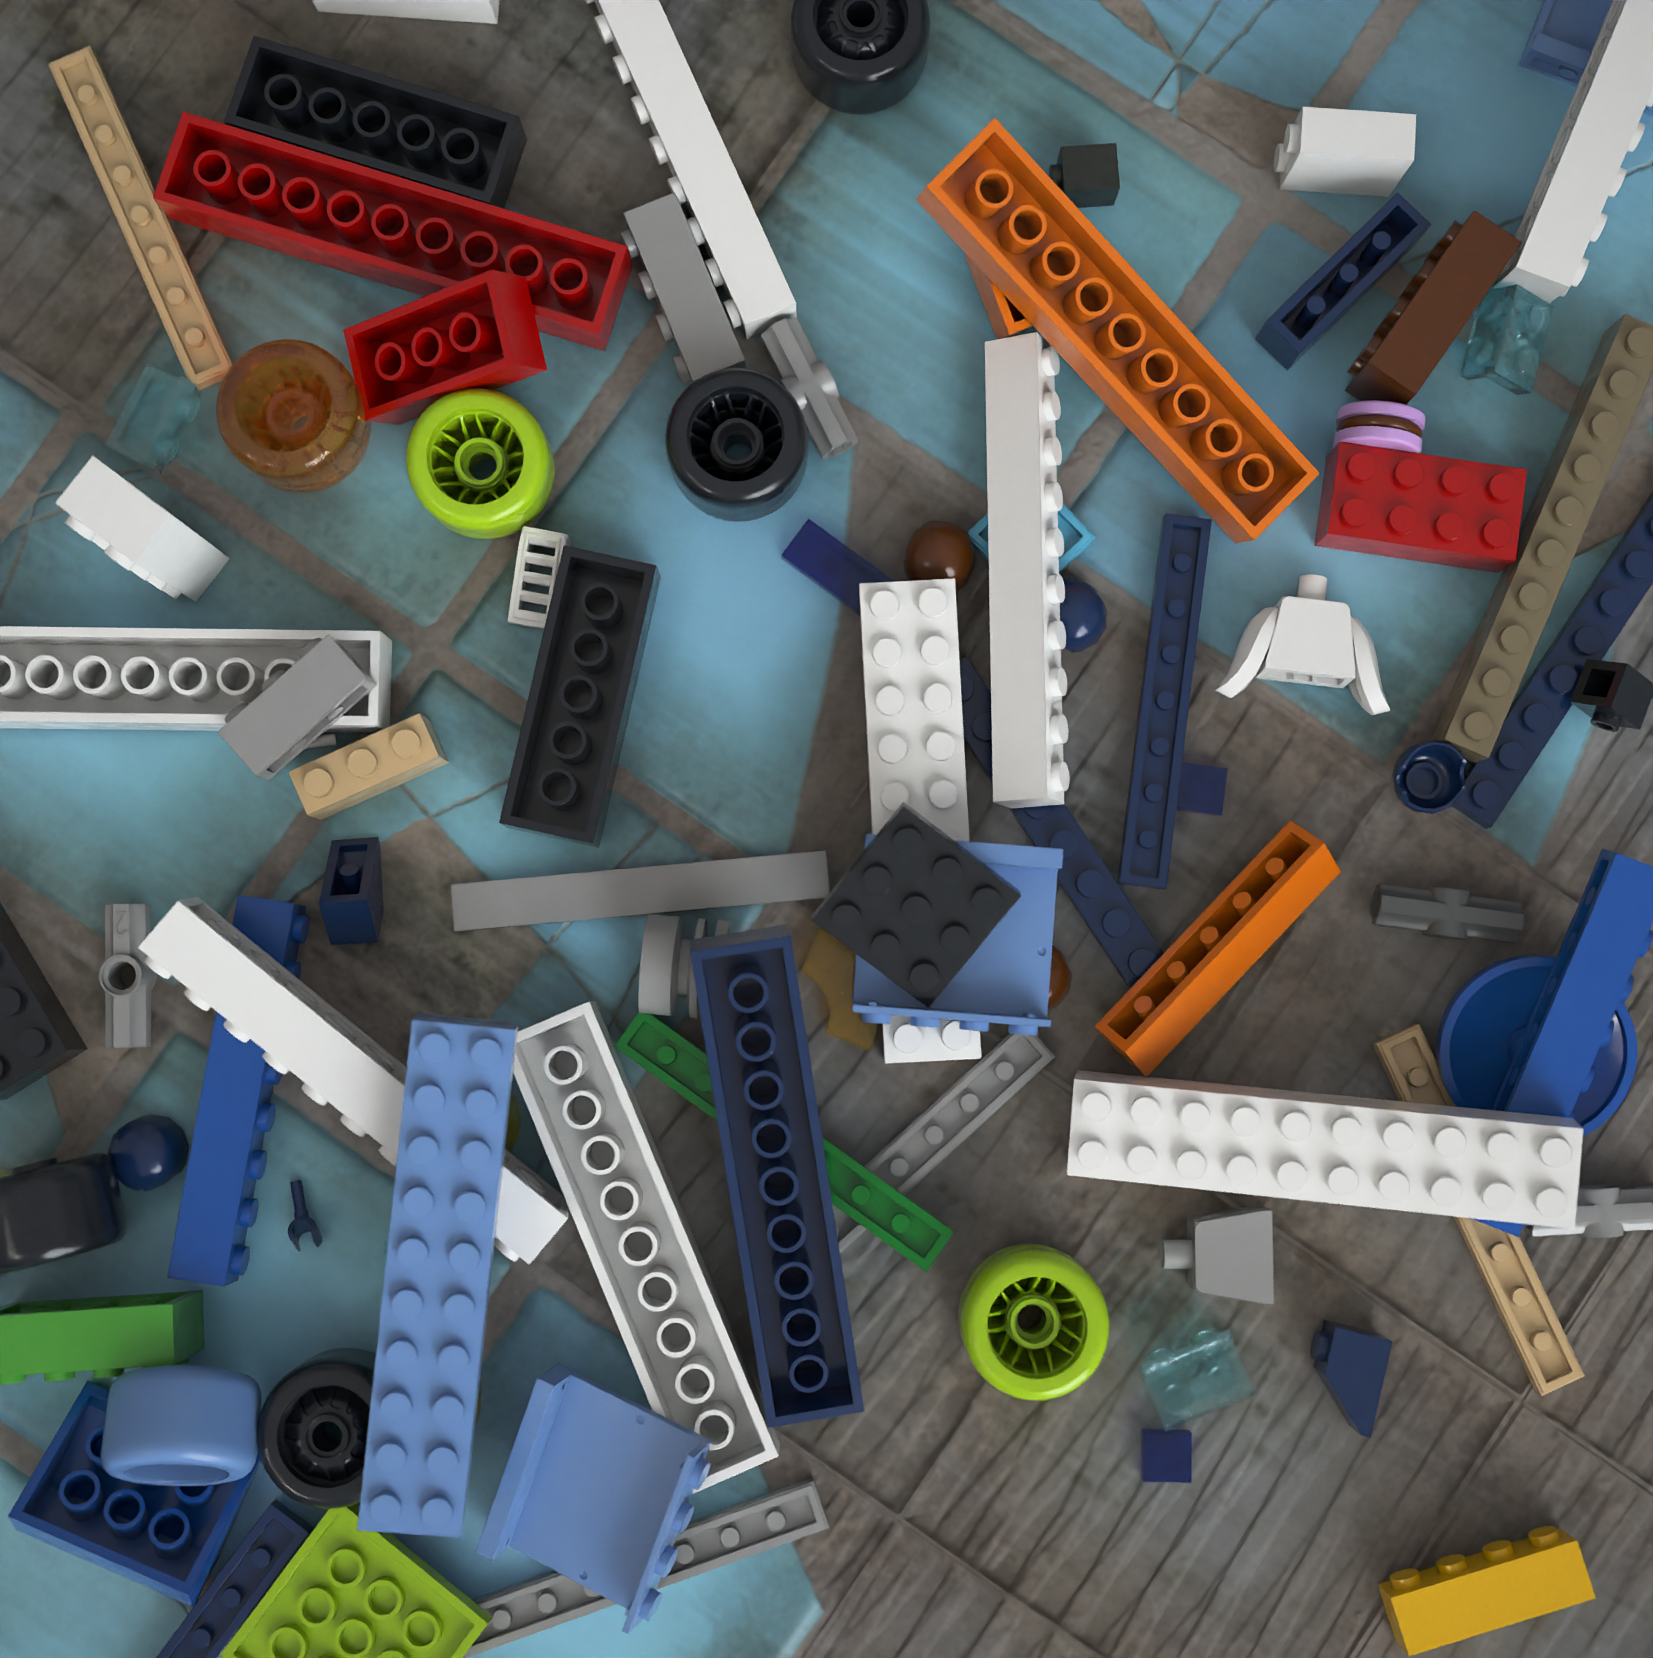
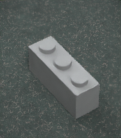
(296, 707)

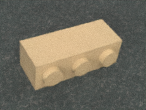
(368, 767)

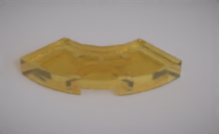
(834, 970)

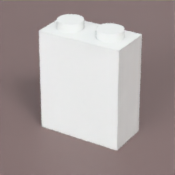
(1346, 151)

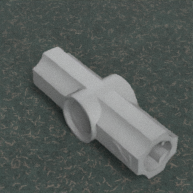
(810, 386)
(127, 1008)
(1606, 1212)

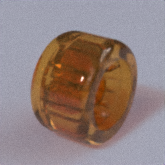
(271, 391)

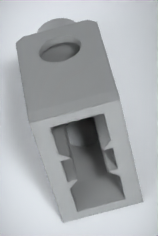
(1226, 1254)

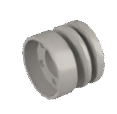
(667, 964)

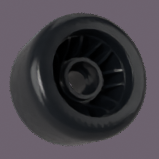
(859, 66)
(731, 410)
(59, 1211)
(292, 1435)

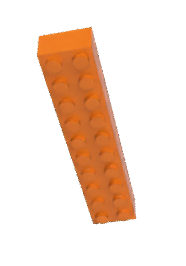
(1116, 333)

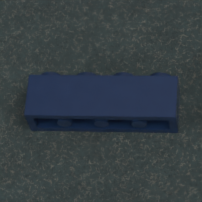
(1342, 281)

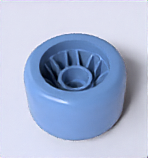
(181, 1426)

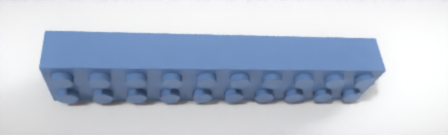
(437, 1275)

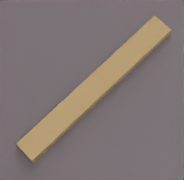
(141, 218)
(1496, 1253)

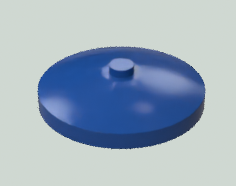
(1486, 1027)

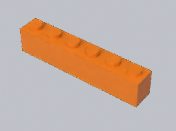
(1218, 947)

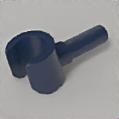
(302, 1222)

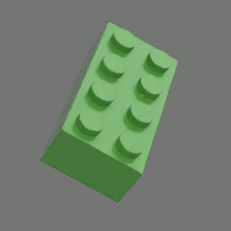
(99, 1335)

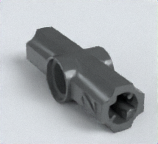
(1447, 913)

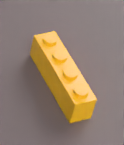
(1485, 1589)

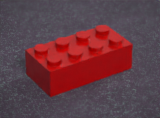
(444, 343)
(1420, 507)

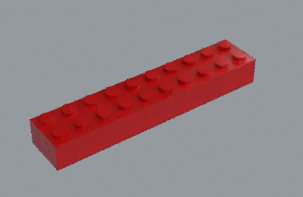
(386, 226)

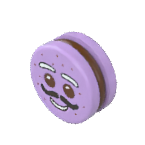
(1380, 425)

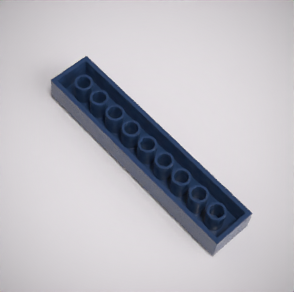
(777, 1174)

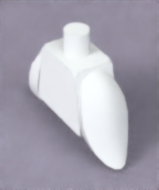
(1308, 644)

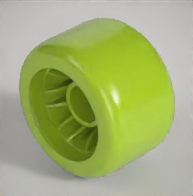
(458, 435)
(1040, 1359)

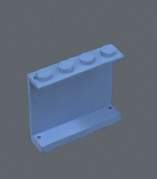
(1007, 973)
(597, 1490)

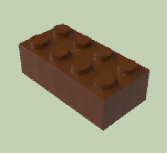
(1431, 311)

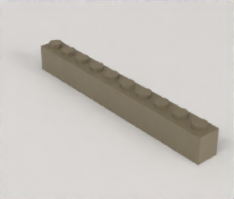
(1548, 540)

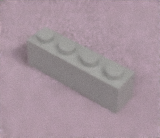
(682, 288)

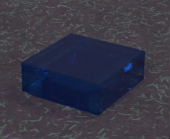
(1201, 789)
(1166, 1455)

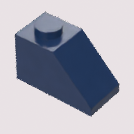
(353, 891)
(1352, 1369)

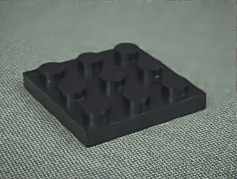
(916, 905)

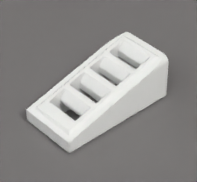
(522, 576)

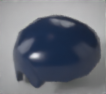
(1082, 615)
(1429, 776)
(148, 1152)

